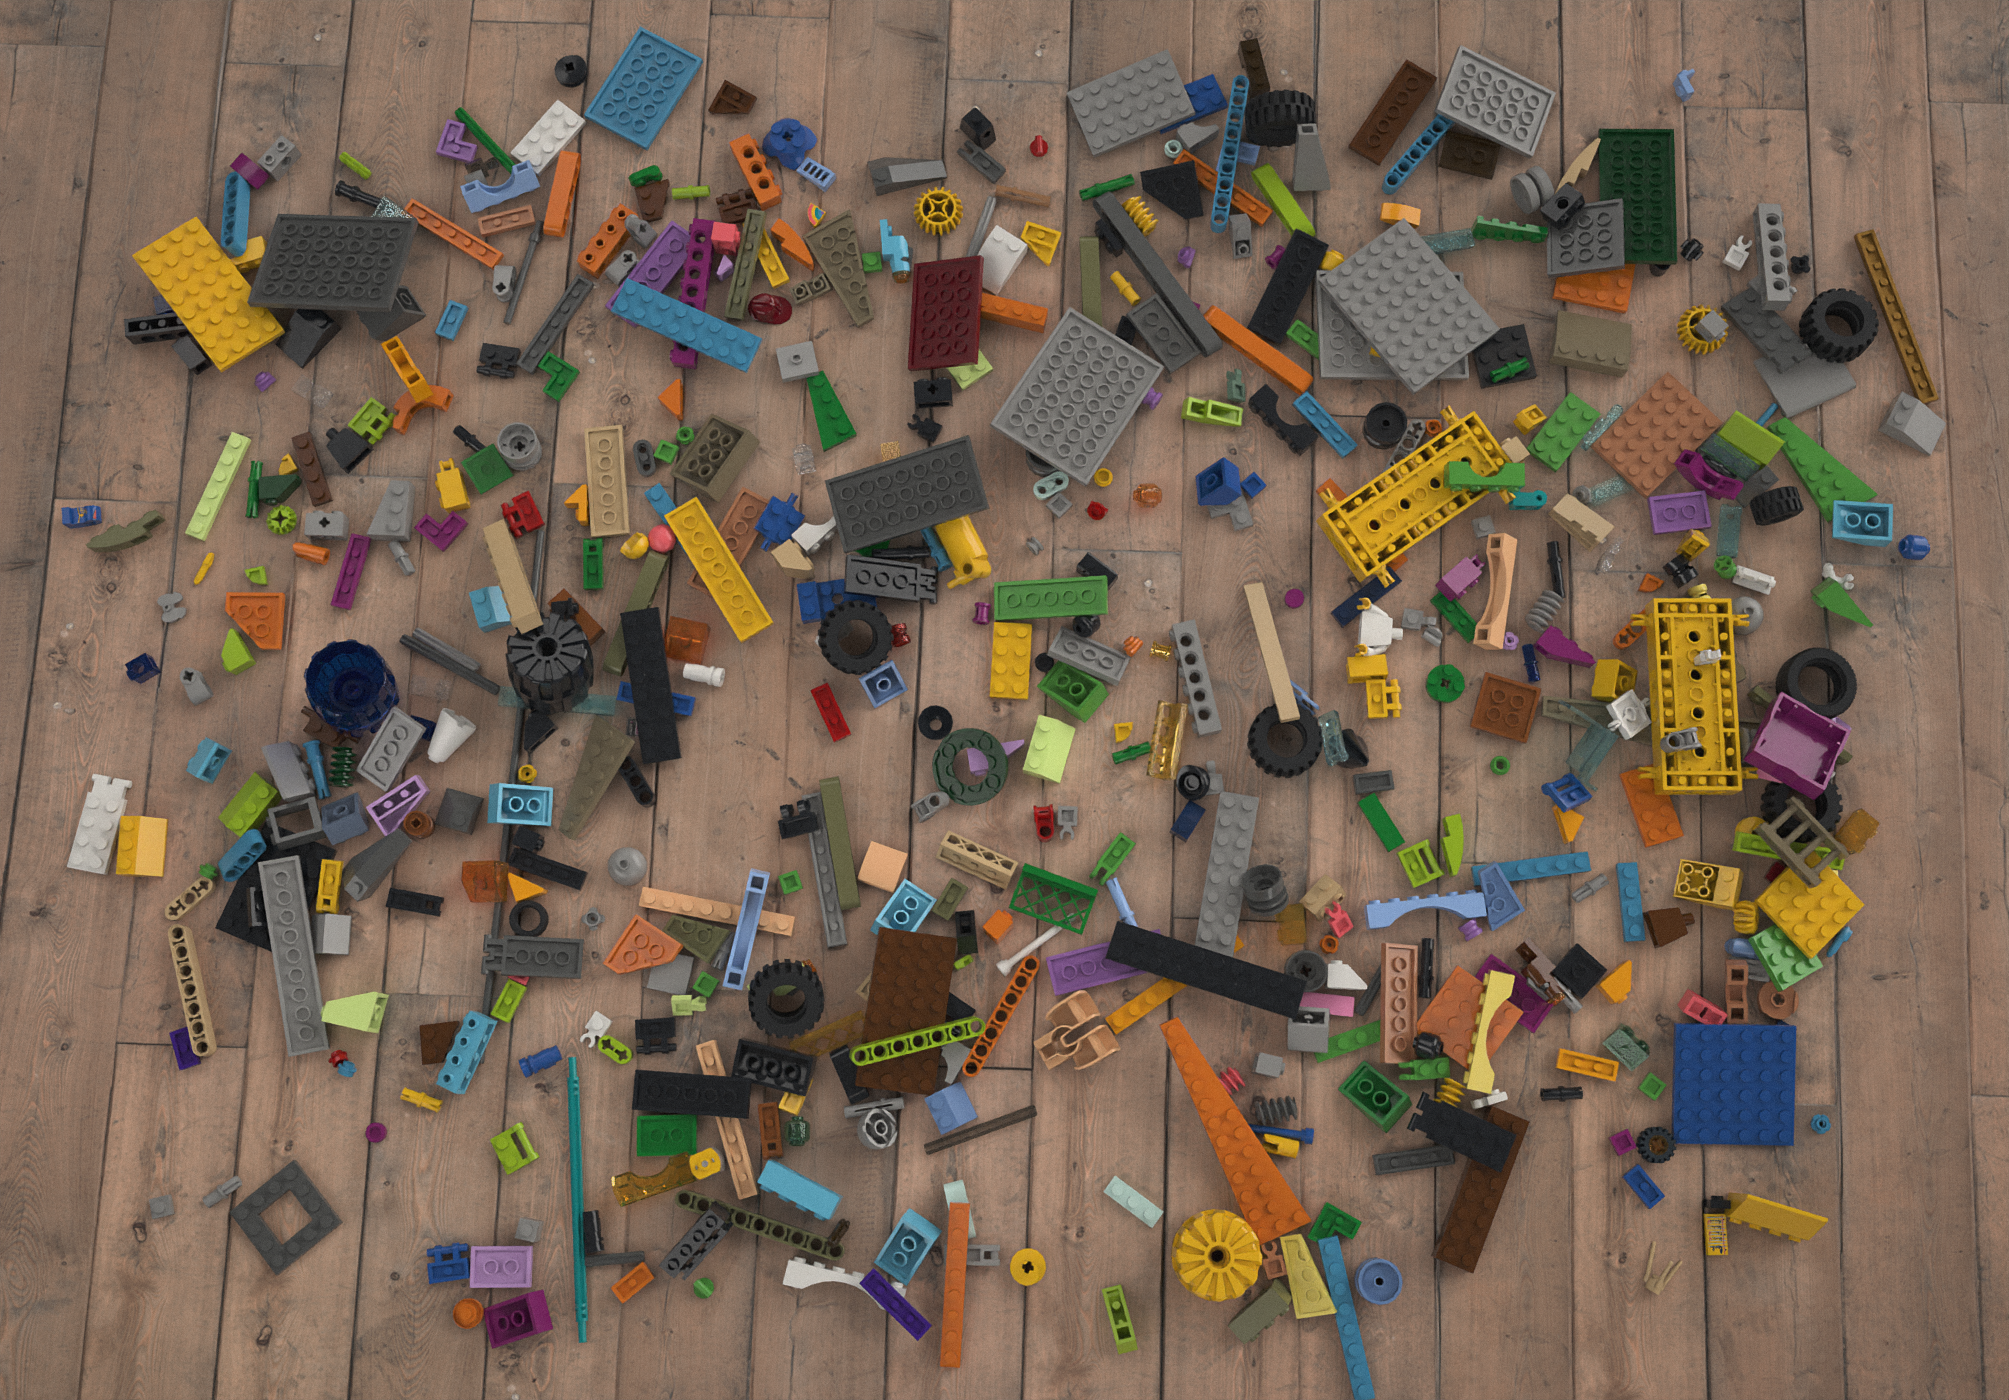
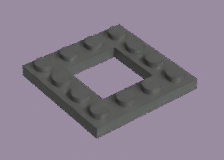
(323, 1217)

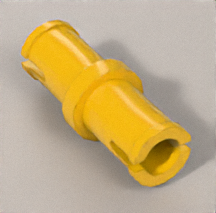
(1125, 288)
(421, 1099)

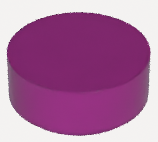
(1294, 598)
(376, 1132)

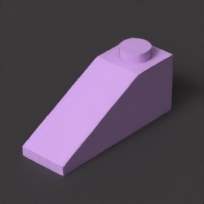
(979, 763)

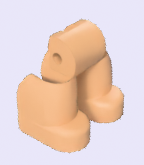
(1066, 1018)

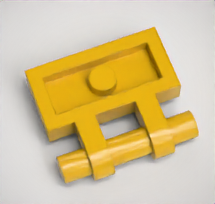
(1377, 699)

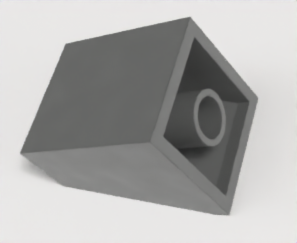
(403, 314)

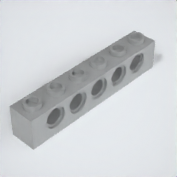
(1770, 242)
(1189, 631)

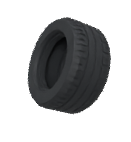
(1834, 665)

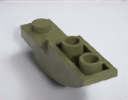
(121, 538)

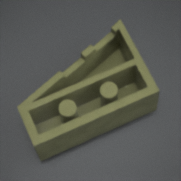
(1261, 1311)

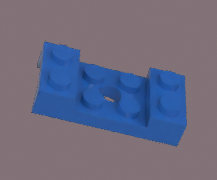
(816, 599)

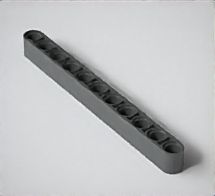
(1157, 274)

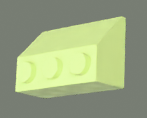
(1049, 749)

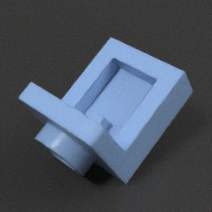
(1682, 85)

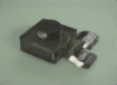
(484, 166)

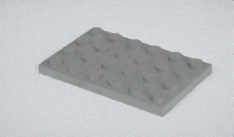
(1494, 102)
(1130, 103)

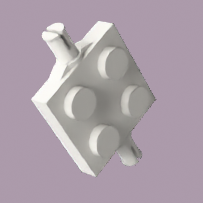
(1628, 714)

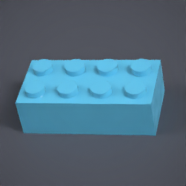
(800, 1189)

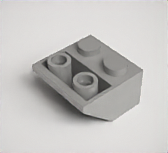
(1309, 1030)

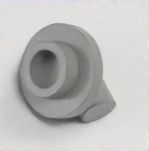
(1582, 494)
(1432, 635)

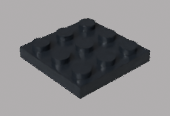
(1505, 346)

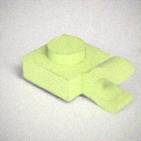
(685, 1005)

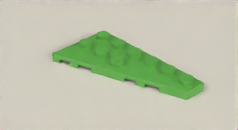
(1818, 470)

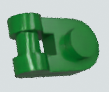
(645, 175)

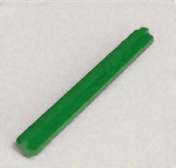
(484, 138)

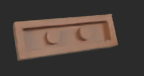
(506, 221)

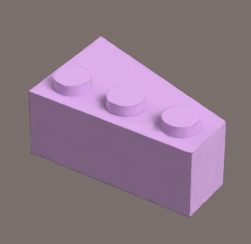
(395, 805)

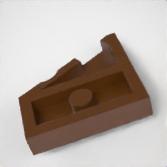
(732, 100)
(652, 199)
(436, 1040)

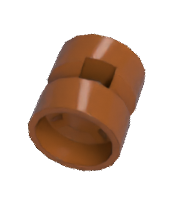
(419, 824)

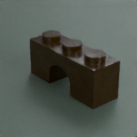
(1252, 61)

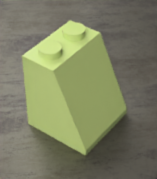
(356, 1012)

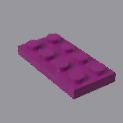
(1522, 996)

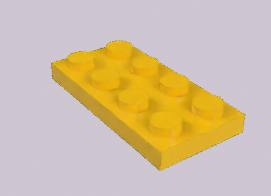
(1010, 660)

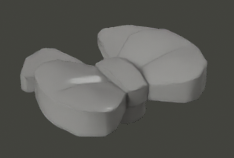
(168, 603)

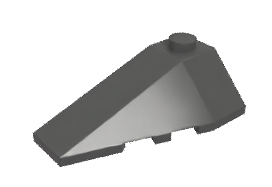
(903, 173)
(372, 865)

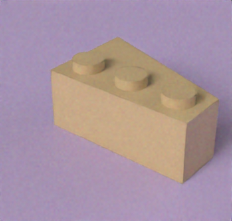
(1581, 522)

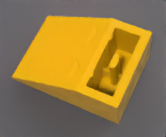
(1708, 884)

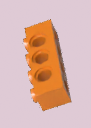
(766, 197)

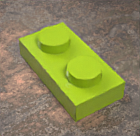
(509, 1001)

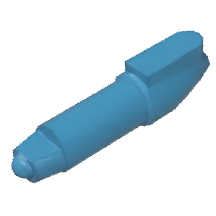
(1842, 937)

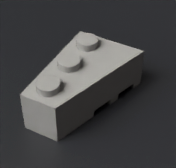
(394, 513)

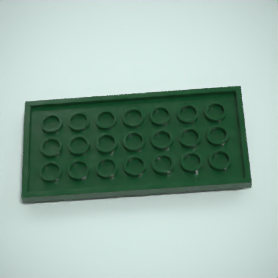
(1642, 172)

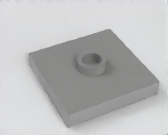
(797, 361)

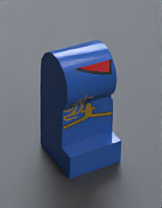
(81, 516)

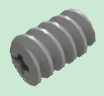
(1542, 610)

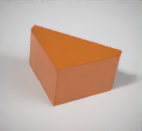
(673, 399)

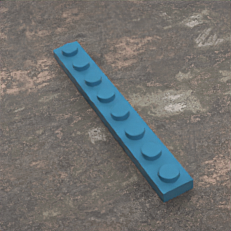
(1346, 1318)

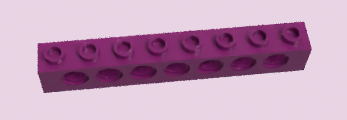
(697, 229)

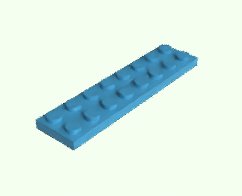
(686, 325)

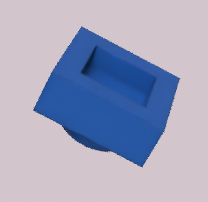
(1253, 485)

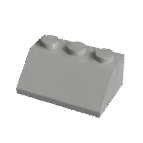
(289, 771)

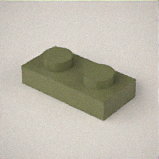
(949, 899)

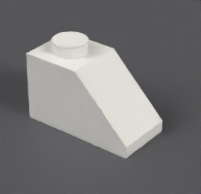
(1343, 977)

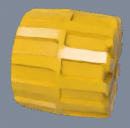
(1193, 1250)

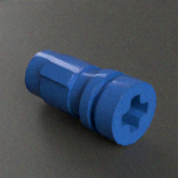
(543, 1059)

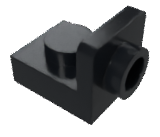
(568, 608)

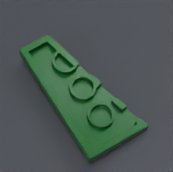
(1509, 231)
(830, 416)

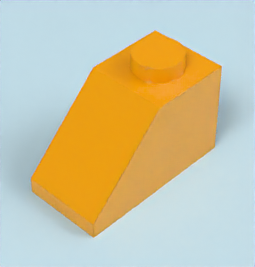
(1617, 983)

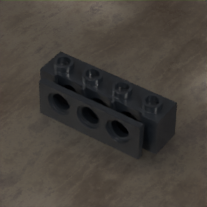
(698, 1234)

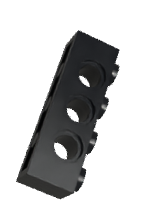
(155, 328)

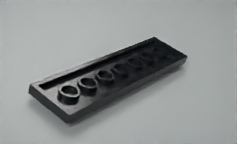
(651, 685)

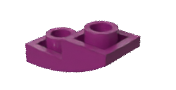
(249, 171)

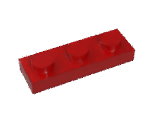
(830, 712)

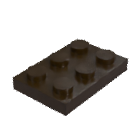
(1469, 155)

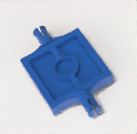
(778, 521)

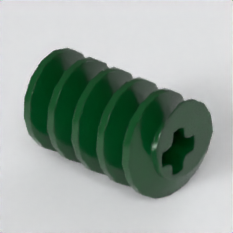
(342, 767)

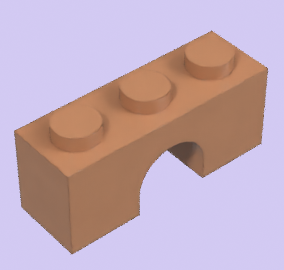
(1735, 991)

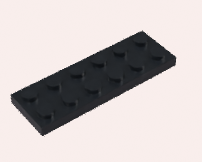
(1287, 286)
(692, 1094)

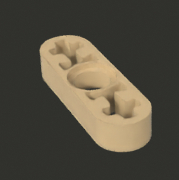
(182, 912)

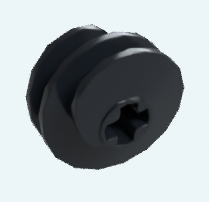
(571, 71)

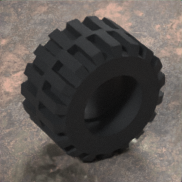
(1776, 505)

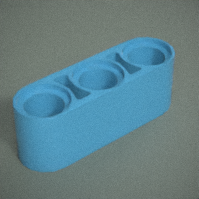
(242, 855)

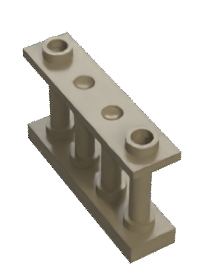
(1794, 860)

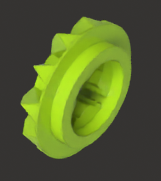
(287, 524)

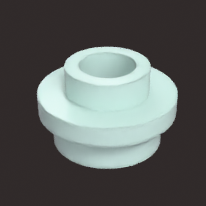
(1173, 144)

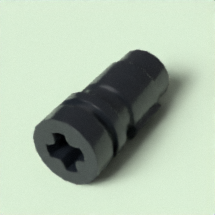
(592, 1232)

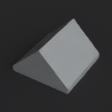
(331, 934)

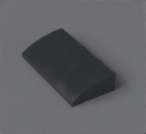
(774, 1066)

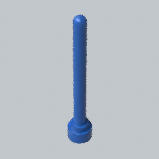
(1305, 1135)

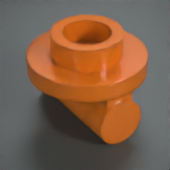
(1132, 645)

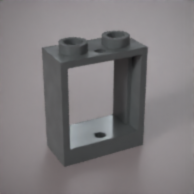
(299, 838)

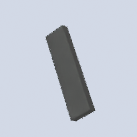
(1412, 1159)

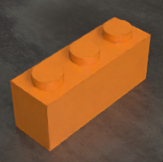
(998, 926)

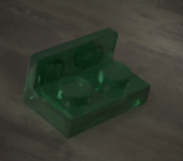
(1627, 1047)

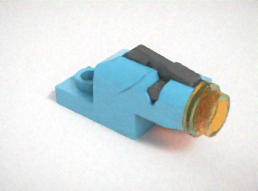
(897, 252)

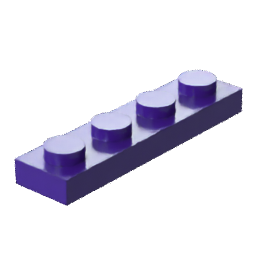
(895, 1304)

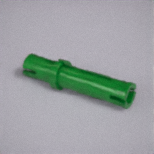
(1112, 185)
(253, 491)

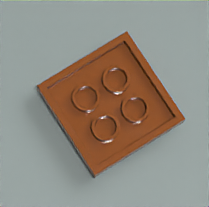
(1505, 708)

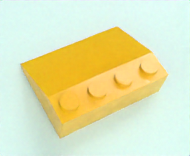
(1773, 1216)

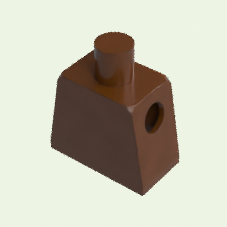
(1667, 925)

